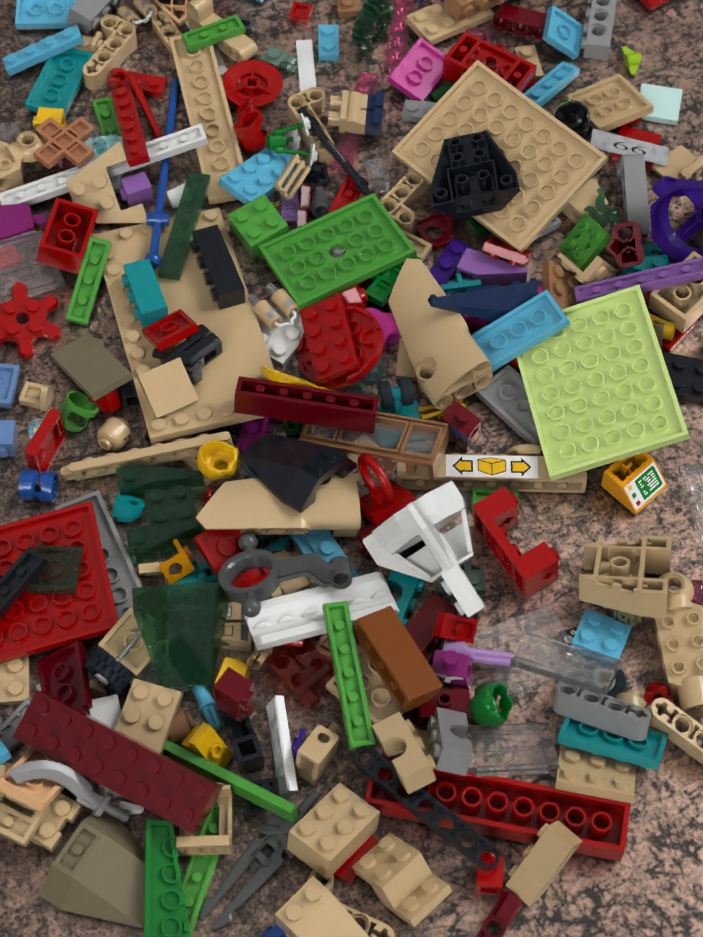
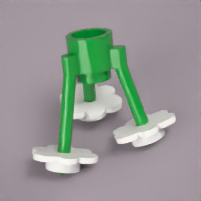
(278, 140)

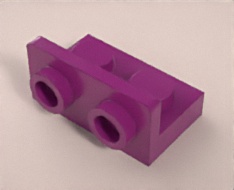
(253, 431)

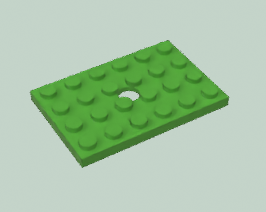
(361, 228)

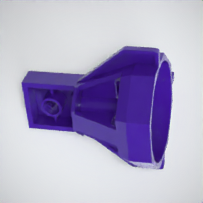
(673, 242)

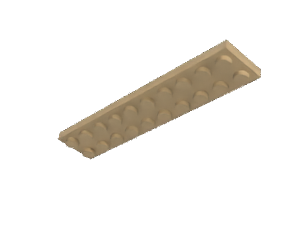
(208, 106)

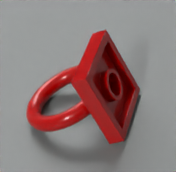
(382, 500)

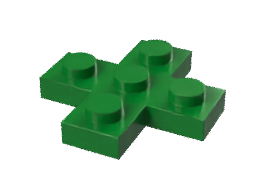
(383, 284)

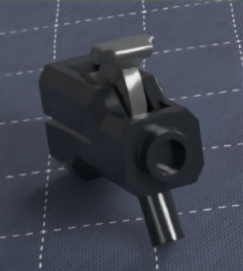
(194, 352)

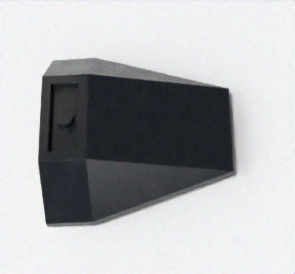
(472, 177)

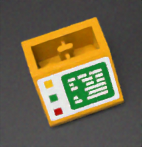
(634, 481)

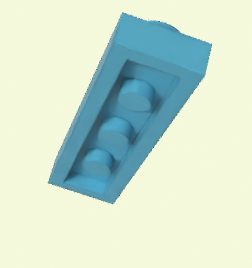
(43, 50)
(552, 83)

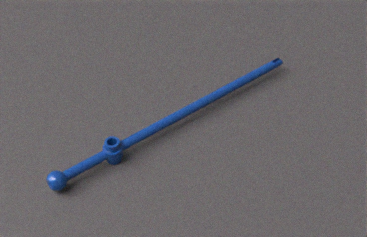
(158, 218)

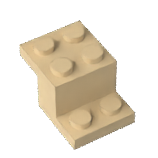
(402, 879)

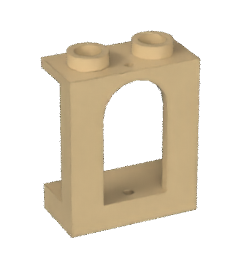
(212, 844)

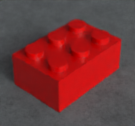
(67, 235)

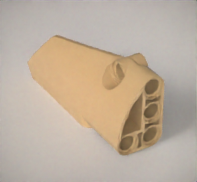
(254, 509)

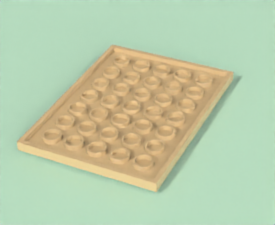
(544, 152)

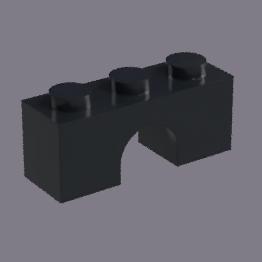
(243, 743)

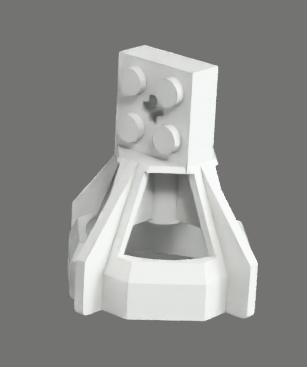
(442, 553)

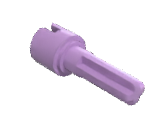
(478, 655)

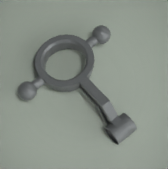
(332, 574)

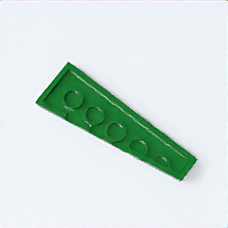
(163, 890)

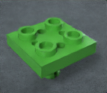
(588, 245)

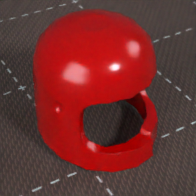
(249, 135)

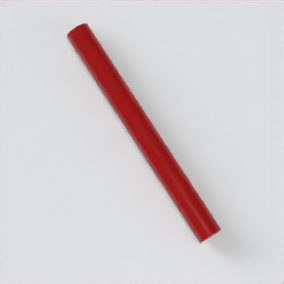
(144, 105)

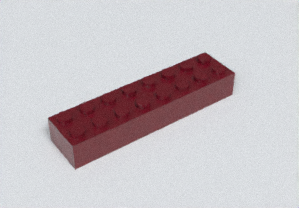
(118, 762)

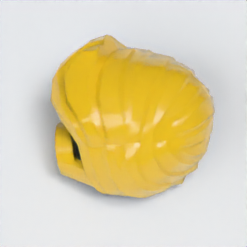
(218, 460)

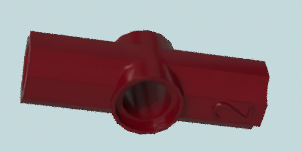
(501, 914)

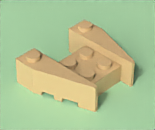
(620, 575)

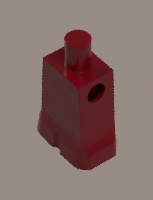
(626, 237)

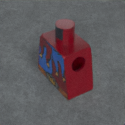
(463, 424)

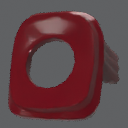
(440, 221)

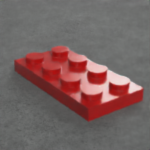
(329, 339)

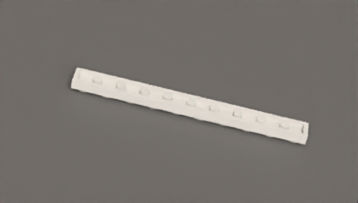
(56, 184)

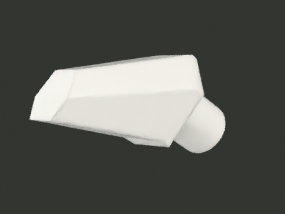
(128, 807)

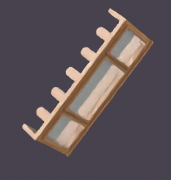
(394, 439)

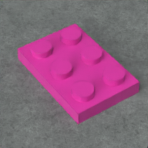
(418, 71)

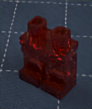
(300, 672)

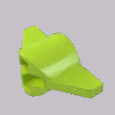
(631, 60)

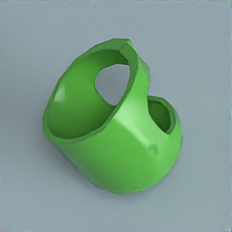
(77, 403)

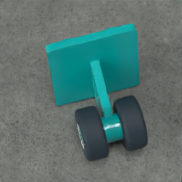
(390, 397)

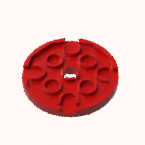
(368, 342)

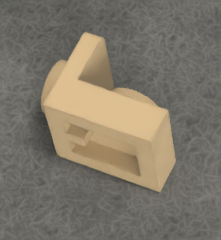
(91, 44)

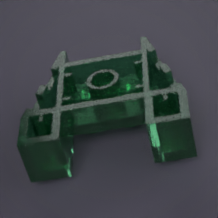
(168, 507)

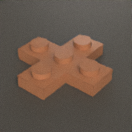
(64, 142)

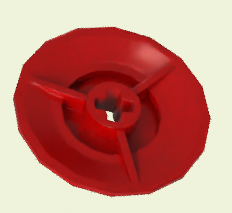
(253, 80)

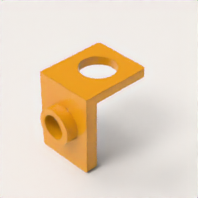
(182, 558)

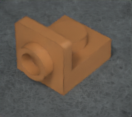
(347, 8)

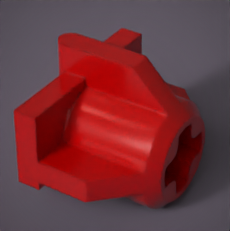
(110, 402)

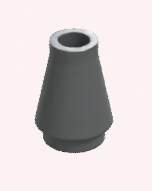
(319, 204)

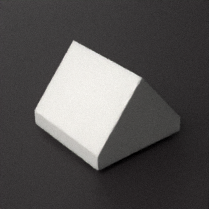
(174, 195)

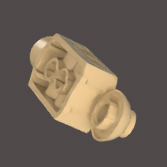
(14, 155)
(681, 645)

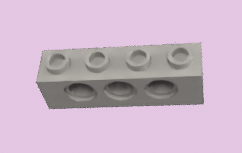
(598, 29)

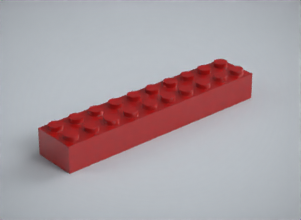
(515, 810)

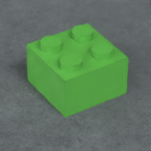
(256, 224)

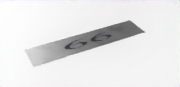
(625, 146)

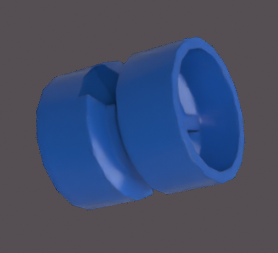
(30, 484)

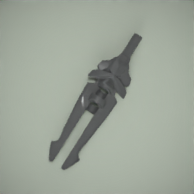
(277, 837)

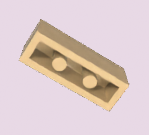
(542, 862)

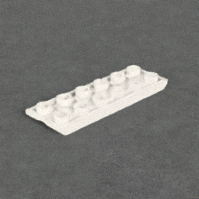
(301, 613)

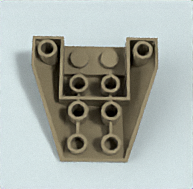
(99, 873)

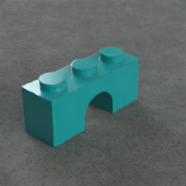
(407, 588)

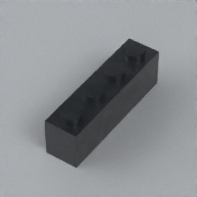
(217, 267)

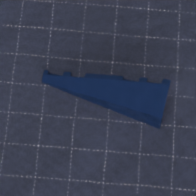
(487, 301)

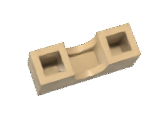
(397, 737)

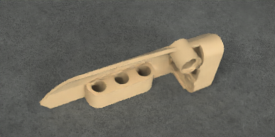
(436, 339)

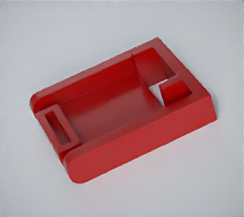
(45, 442)

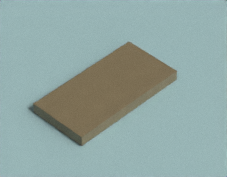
(91, 366)

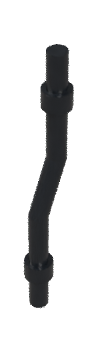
(358, 182)

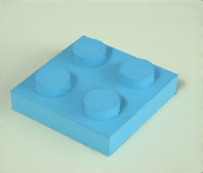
(563, 32)
(601, 634)

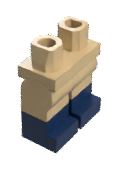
(358, 112)

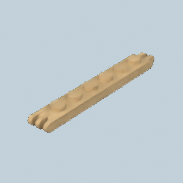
(152, 455)

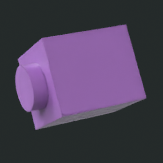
(136, 189)

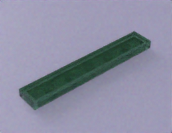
(183, 225)

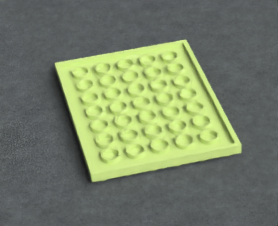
(601, 386)

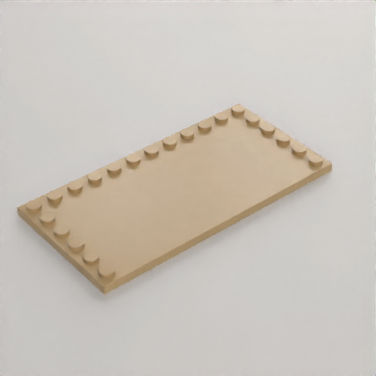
(235, 326)

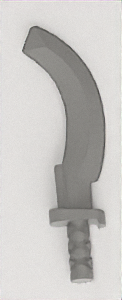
(72, 781)

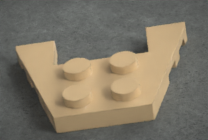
(94, 189)

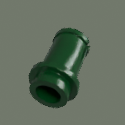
(436, 95)
(292, 429)

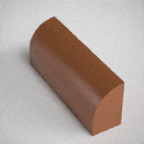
(396, 658)

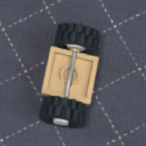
(120, 654)

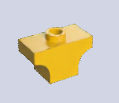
(208, 745)

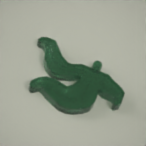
(604, 219)

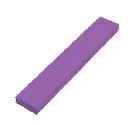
(648, 280)

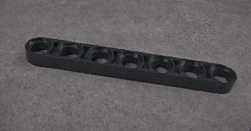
(431, 819)

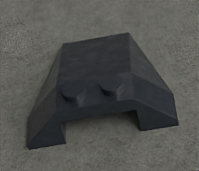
(294, 467)

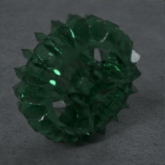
(372, 24)

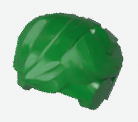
(484, 707)

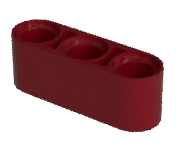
(520, 21)

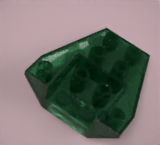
(182, 630)

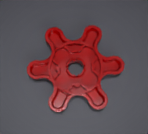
(37, 327)

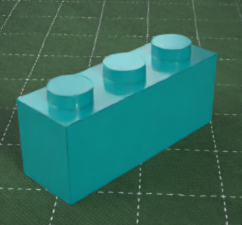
(144, 292)

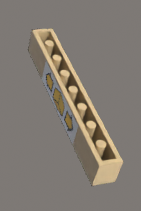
(483, 471)

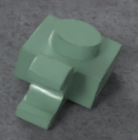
(279, 59)

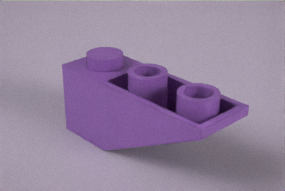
(489, 270)

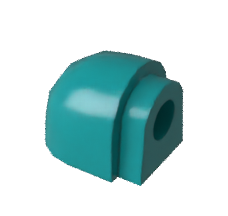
(127, 508)

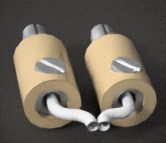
(145, 7)
(269, 314)

